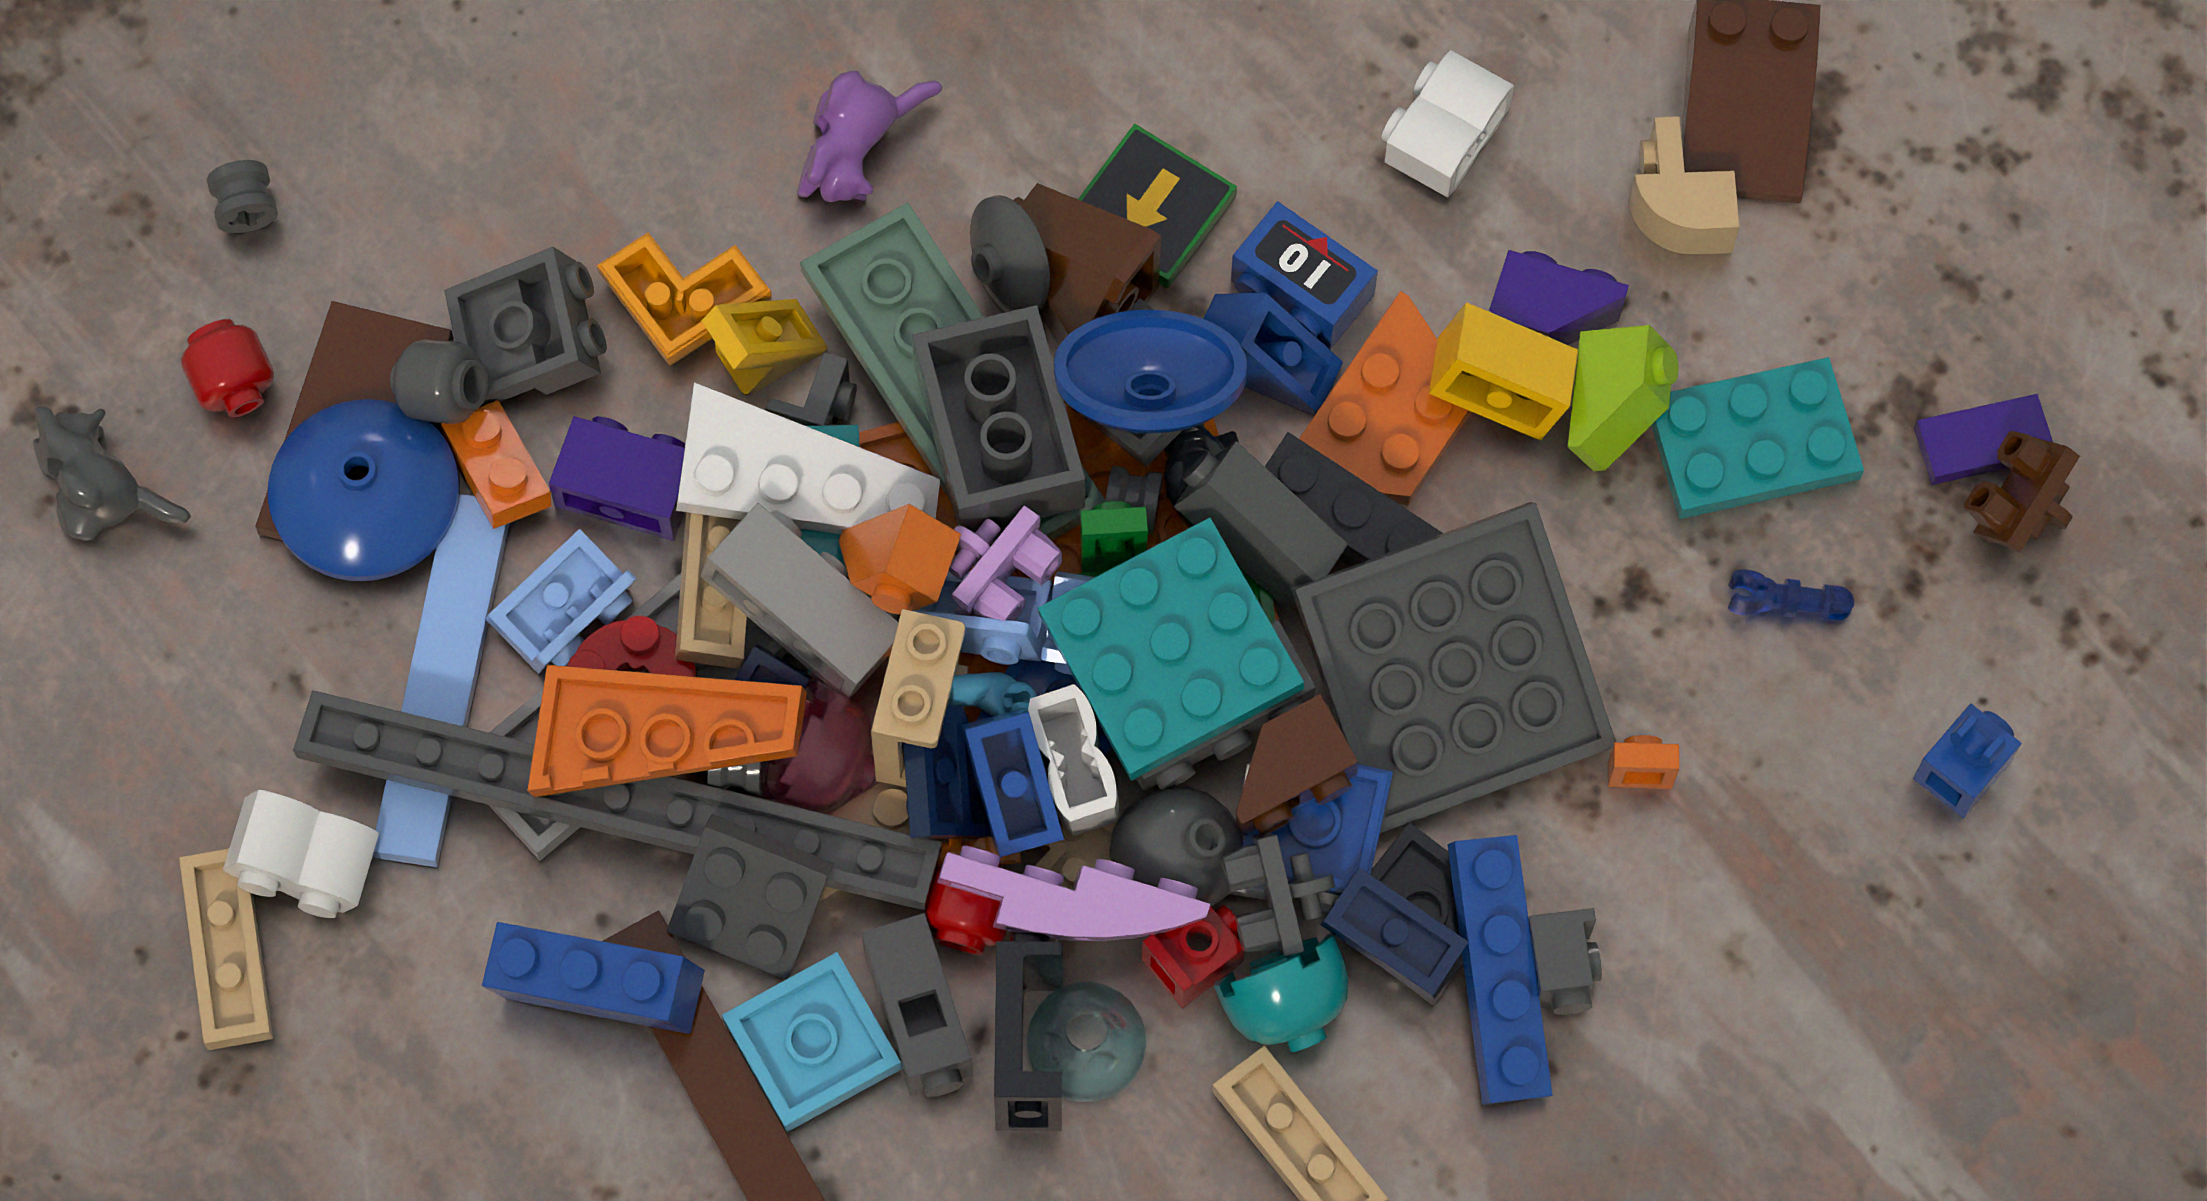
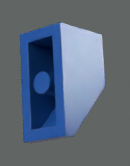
(1279, 351)

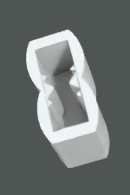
(1447, 122)
(1077, 770)
(301, 853)

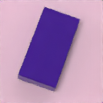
(1968, 439)

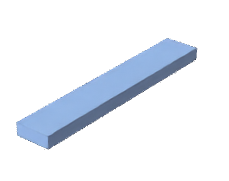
(443, 673)

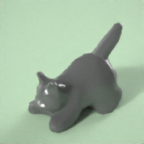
(92, 483)

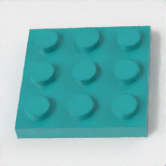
(1171, 648)

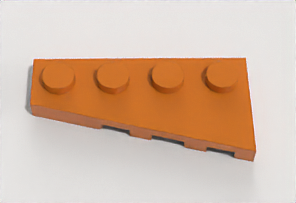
(646, 726)

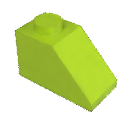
(1618, 390)

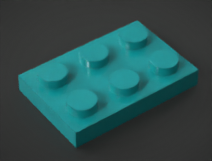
(1756, 438)

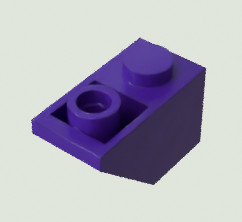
(1556, 297)

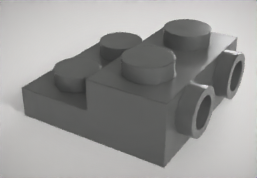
(529, 324)

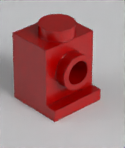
(1192, 972)

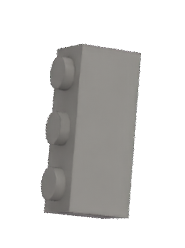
(801, 599)

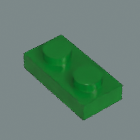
(1111, 535)

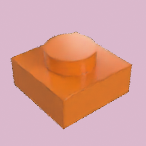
(1643, 763)

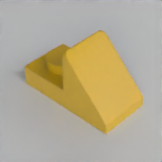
(762, 340)

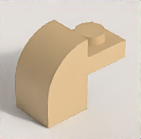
(1680, 208)

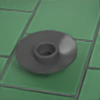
(1009, 254)

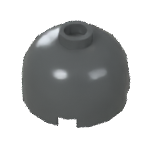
(1177, 838)

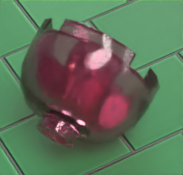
(831, 754)

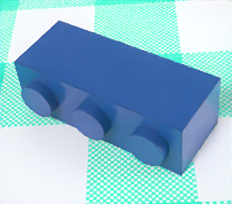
(593, 977)

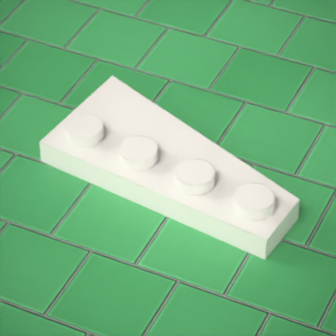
(821, 483)

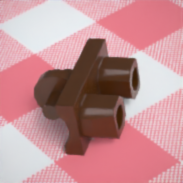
(2028, 495)

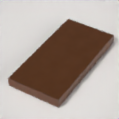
(352, 364)

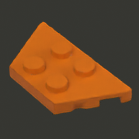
(1381, 411)

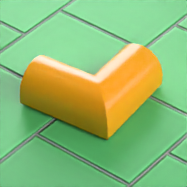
(673, 306)

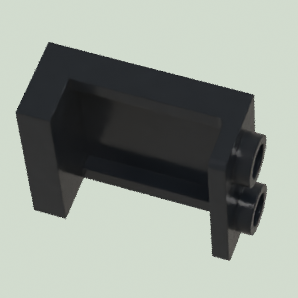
(1024, 1097)

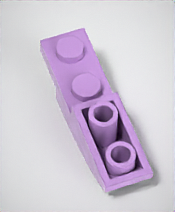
(1099, 908)

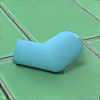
(990, 692)

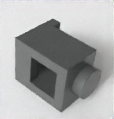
(1565, 960)

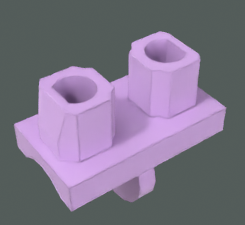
(1018, 546)

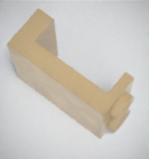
(915, 690)

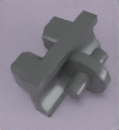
(1263, 865)

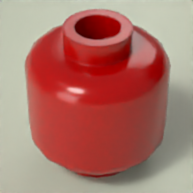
(227, 367)
(962, 918)

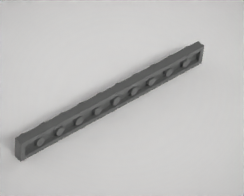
(651, 811)

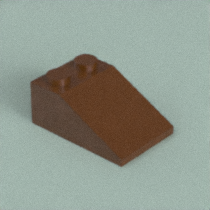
(1751, 93)

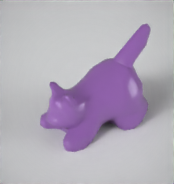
(852, 121)

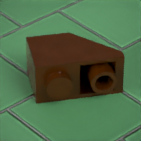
(1294, 761)

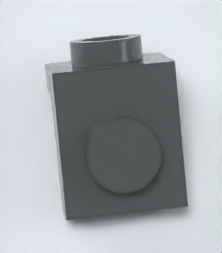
(828, 398)

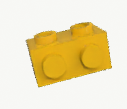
(1503, 371)

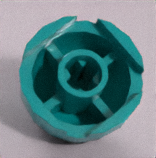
(1288, 995)

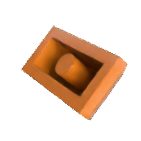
(899, 558)

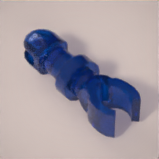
(1830, 602)

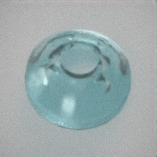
(1095, 1071)

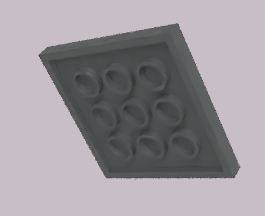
(1456, 664)

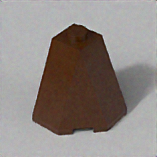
(1094, 259)

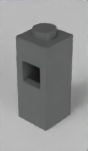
(1260, 521)
(918, 1006)

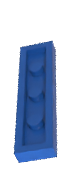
(1499, 969)

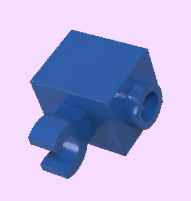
(1968, 759)

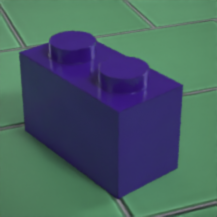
(619, 476)

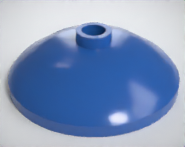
(1150, 370)
(372, 523)

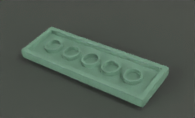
(880, 292)

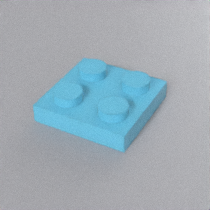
(811, 1042)

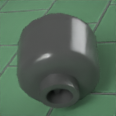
(439, 381)

